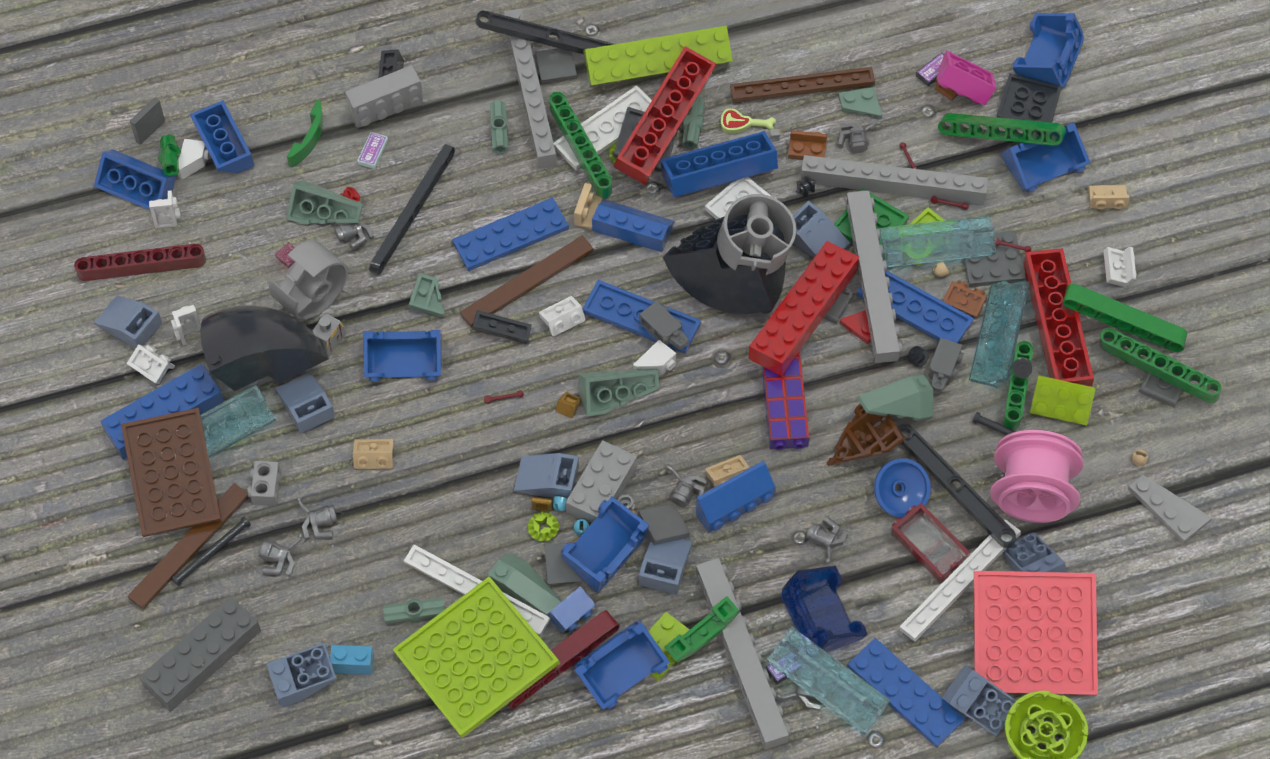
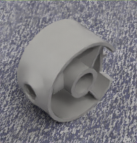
(757, 233)
(311, 281)

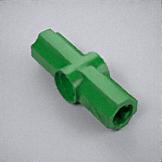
(169, 155)

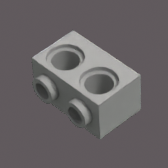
(269, 483)

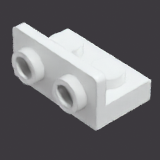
(165, 211)
(562, 315)
(150, 363)

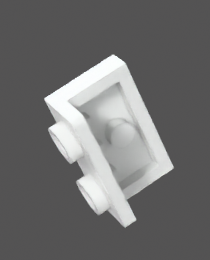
(1120, 266)
(185, 322)

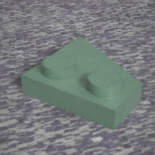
(861, 102)
(426, 296)

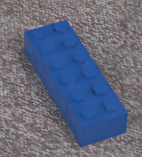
(719, 164)
(183, 393)

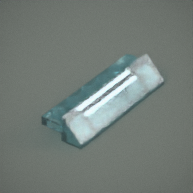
(938, 241)
(999, 333)
(235, 419)
(828, 680)

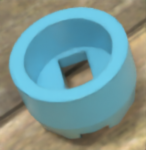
(559, 503)
(577, 526)

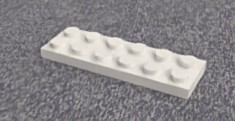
(605, 125)

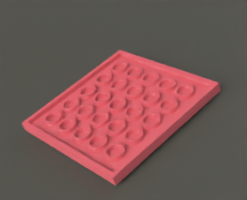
(1036, 631)

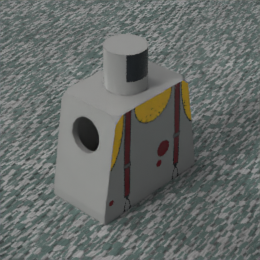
(329, 332)

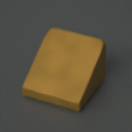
(568, 404)
(542, 503)

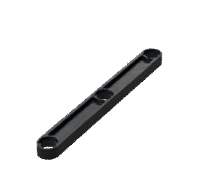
(537, 32)
(411, 209)
(965, 494)

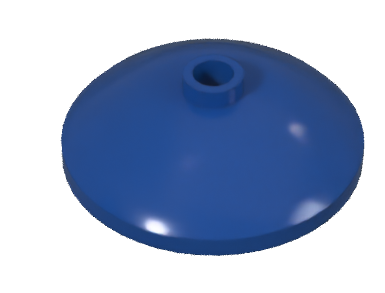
(913, 486)

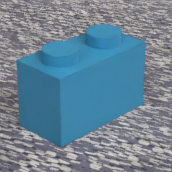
(352, 659)

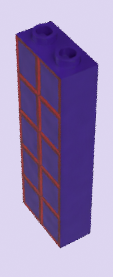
(786, 407)

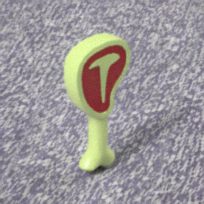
(734, 122)

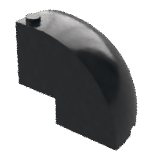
(709, 279)
(255, 343)

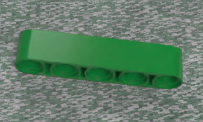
(1017, 393)

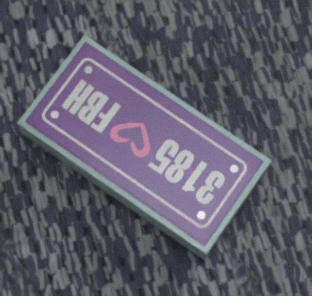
(372, 150)

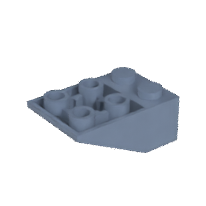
(814, 229)
(129, 321)
(305, 402)
(547, 475)
(1033, 555)
(665, 565)
(301, 674)
(979, 700)

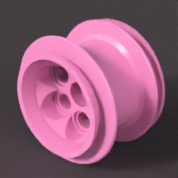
(1037, 475)

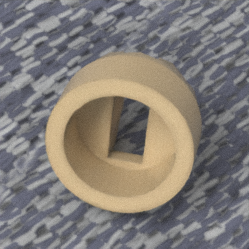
(940, 269)
(1141, 458)

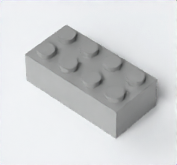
(384, 96)
(603, 477)

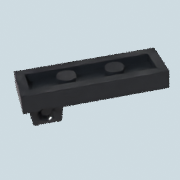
(501, 327)

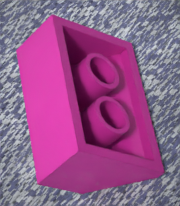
(966, 78)

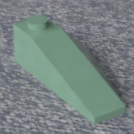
(319, 205)
(609, 389)
(902, 398)
(523, 583)

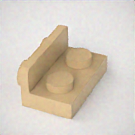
(1108, 196)
(586, 207)
(373, 453)
(726, 470)

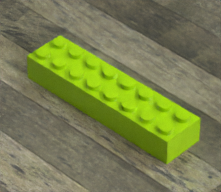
(653, 55)

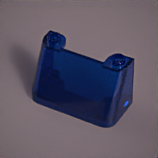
(818, 609)

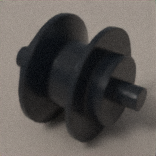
(805, 186)
(917, 356)
(1022, 367)

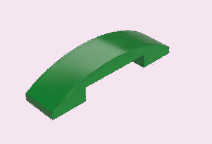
(301, 151)
(704, 631)

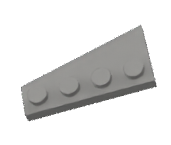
(1172, 511)

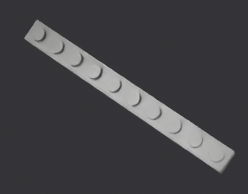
(532, 97)
(895, 180)
(872, 277)
(744, 658)

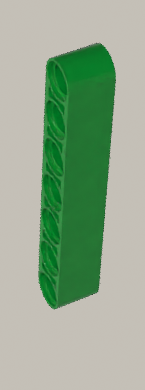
(567, 122)
(1009, 125)
(1125, 317)
(1165, 373)

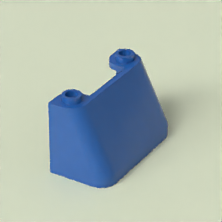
(1053, 48)
(1038, 163)
(402, 354)
(605, 544)
(621, 664)

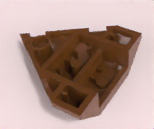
(866, 437)

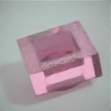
(282, 255)

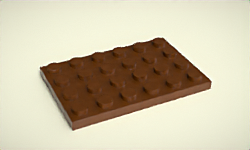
(170, 472)

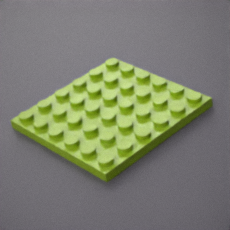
(476, 656)

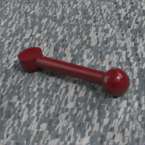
(903, 146)
(934, 199)
(998, 242)
(488, 399)

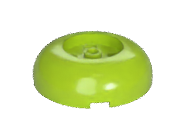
(1066, 721)

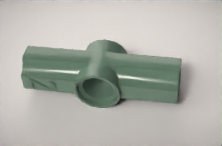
(693, 125)
(499, 127)
(401, 612)

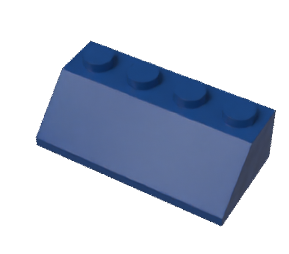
(222, 138)
(132, 179)
(632, 225)
(735, 497)

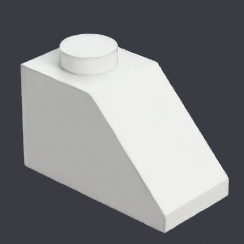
(192, 157)
(657, 357)

